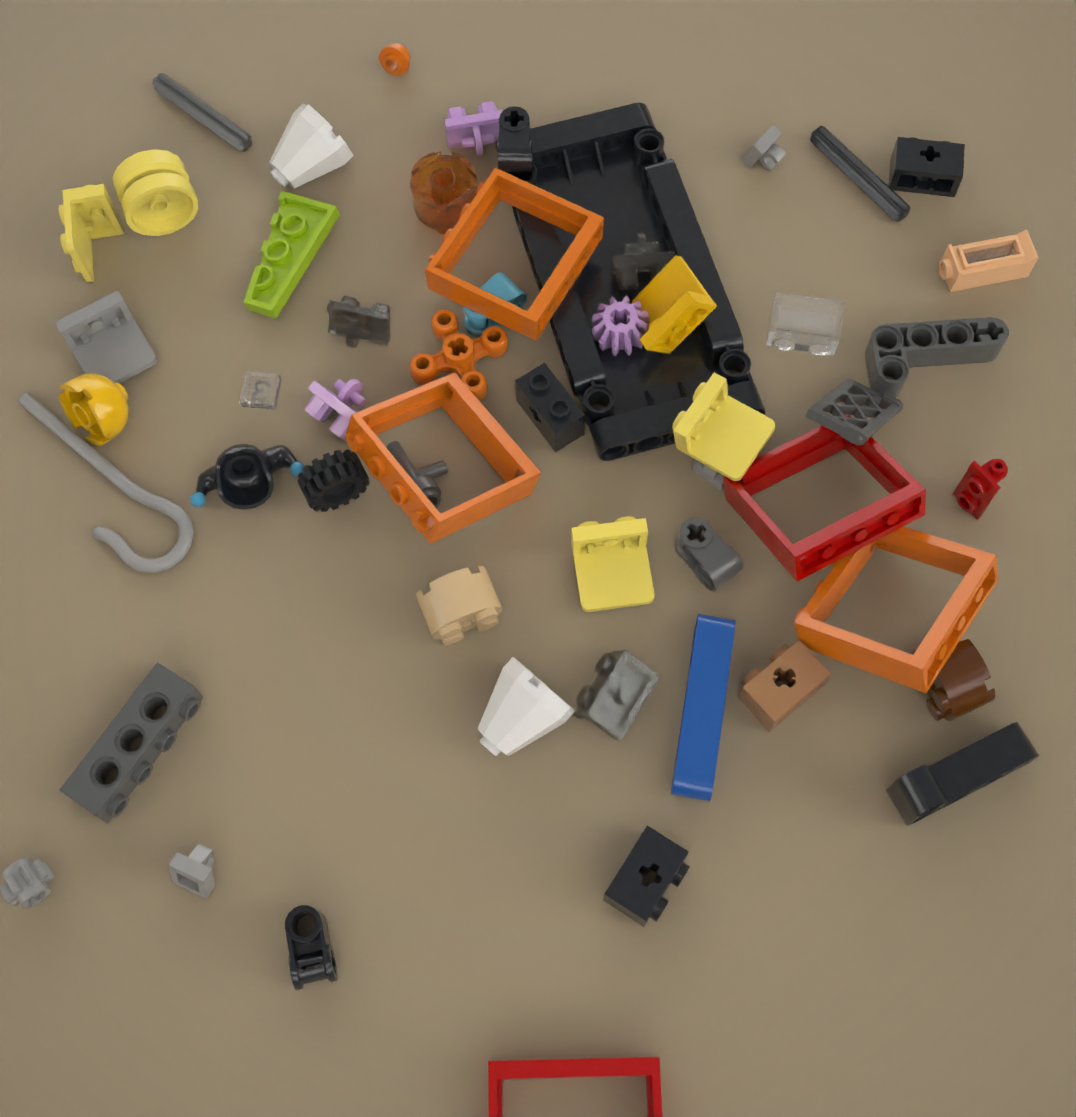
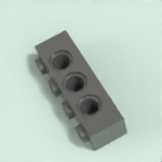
(112, 752)

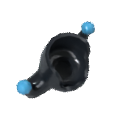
(245, 475)

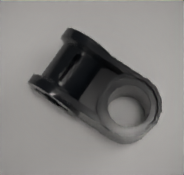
(515, 142)
(309, 950)

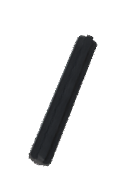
(860, 173)

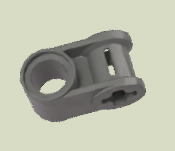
(710, 558)

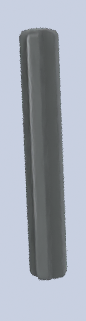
(202, 112)

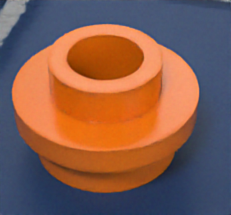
(395, 59)

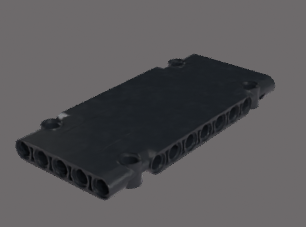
(620, 171)

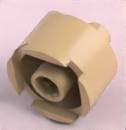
(459, 604)

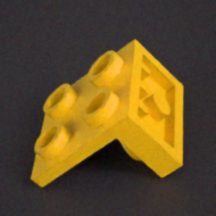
(674, 306)

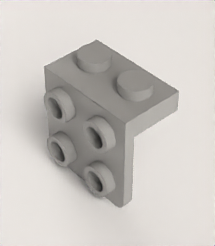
(107, 339)

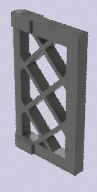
(855, 429)

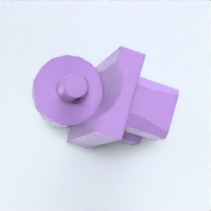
(473, 129)
(325, 401)

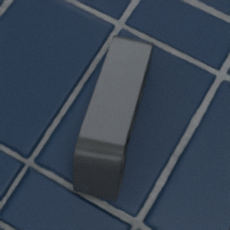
(976, 339)

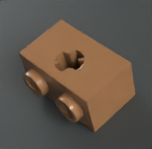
(775, 703)

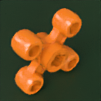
(458, 353)

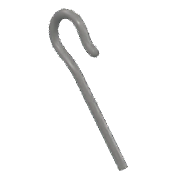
(127, 486)

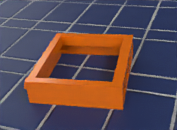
(539, 203)
(475, 423)
(922, 667)

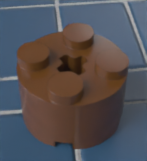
(960, 684)

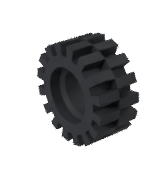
(333, 480)

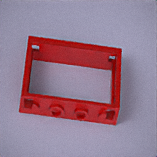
(902, 505)
(575, 1068)

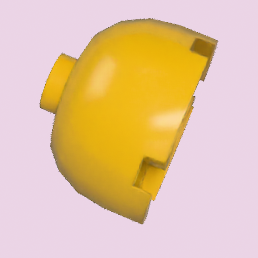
(96, 405)

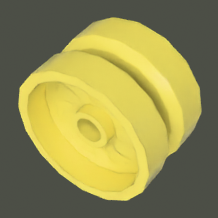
(155, 192)

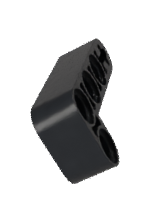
(960, 774)

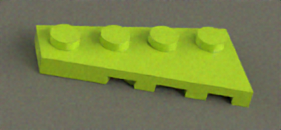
(293, 242)

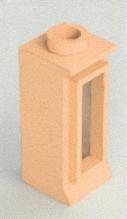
(988, 261)

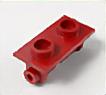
(980, 486)

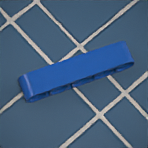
(703, 708)

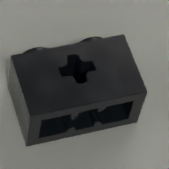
(926, 166)
(550, 407)
(653, 853)

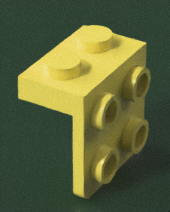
(87, 215)
(721, 430)
(612, 564)

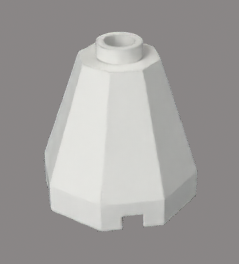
(307, 149)
(520, 710)

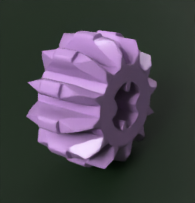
(620, 325)

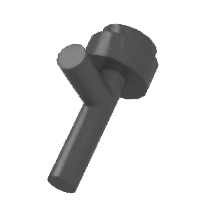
(422, 477)

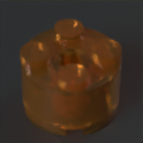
(442, 188)

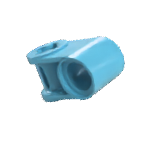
(502, 287)

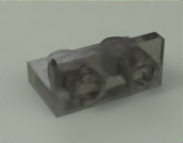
(615, 693)

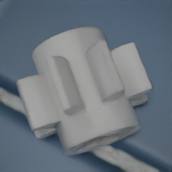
(26, 882)

